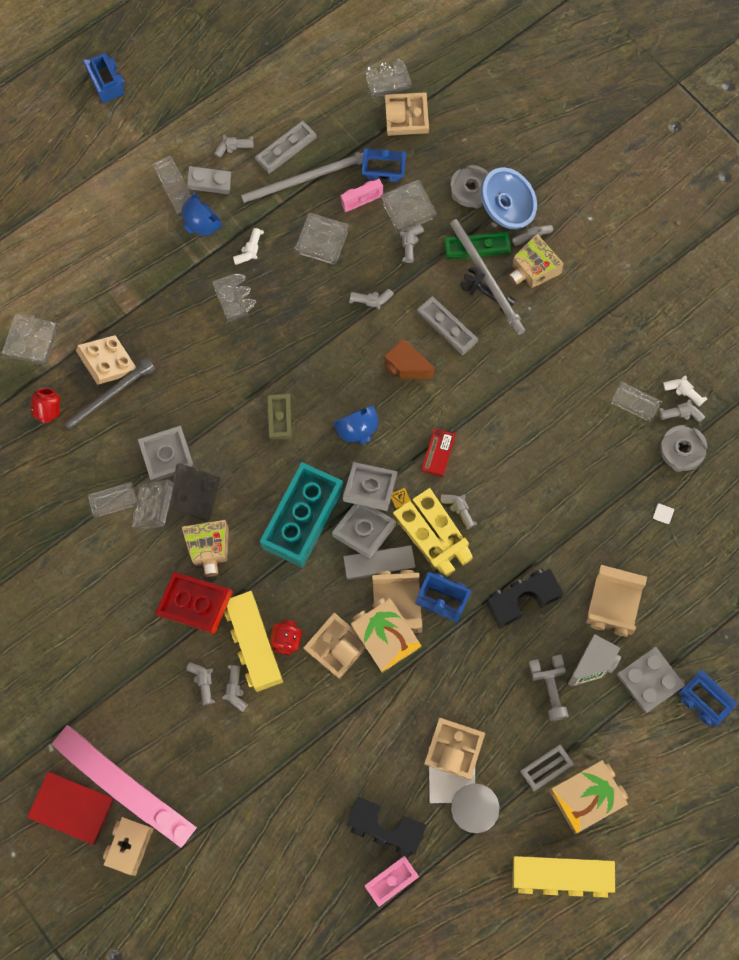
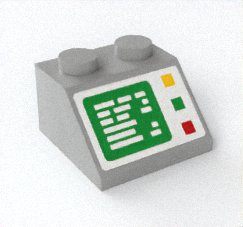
(596, 661)

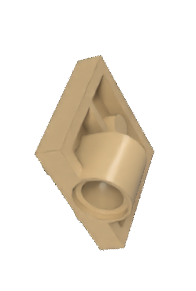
(407, 114)
(105, 359)
(335, 646)
(454, 748)

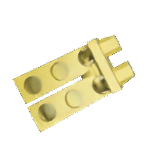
(438, 549)

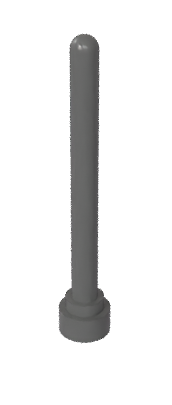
(143, 368)

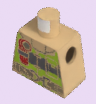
(535, 264)
(207, 545)

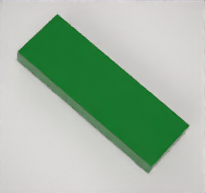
(485, 244)

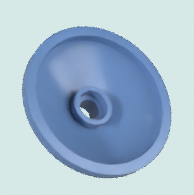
(508, 198)

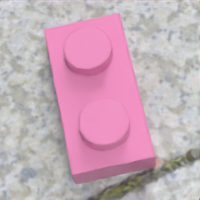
(356, 197)
(391, 881)

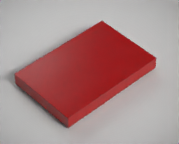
(194, 602)
(71, 808)

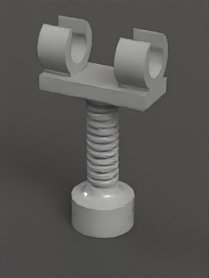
(557, 711)

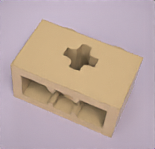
(127, 860)

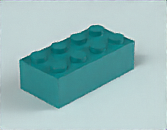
(302, 515)

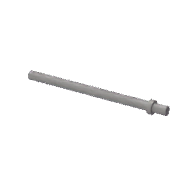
(357, 158)
(513, 319)

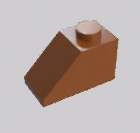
(408, 363)

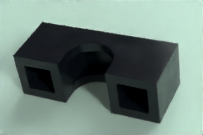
(540, 586)
(365, 821)

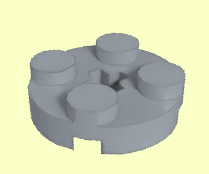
(460, 191)
(679, 460)

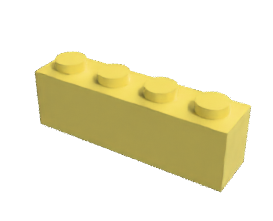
(253, 642)
(564, 875)

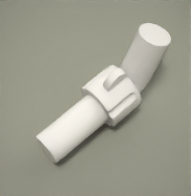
(250, 249)
(684, 388)

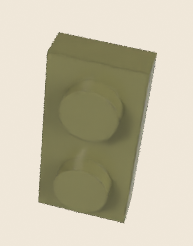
(279, 416)

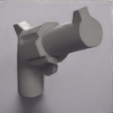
(231, 144)
(531, 233)
(409, 241)
(372, 300)
(682, 410)
(460, 507)
(204, 681)
(233, 690)

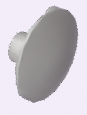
(475, 808)

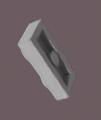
(209, 180)

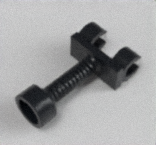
(476, 284)

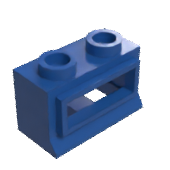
(105, 91)
(383, 155)
(453, 590)
(691, 700)

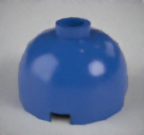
(199, 217)
(358, 425)

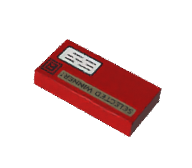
(438, 452)

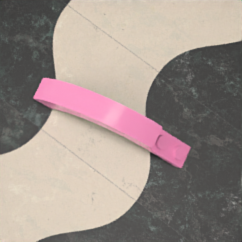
(122, 786)

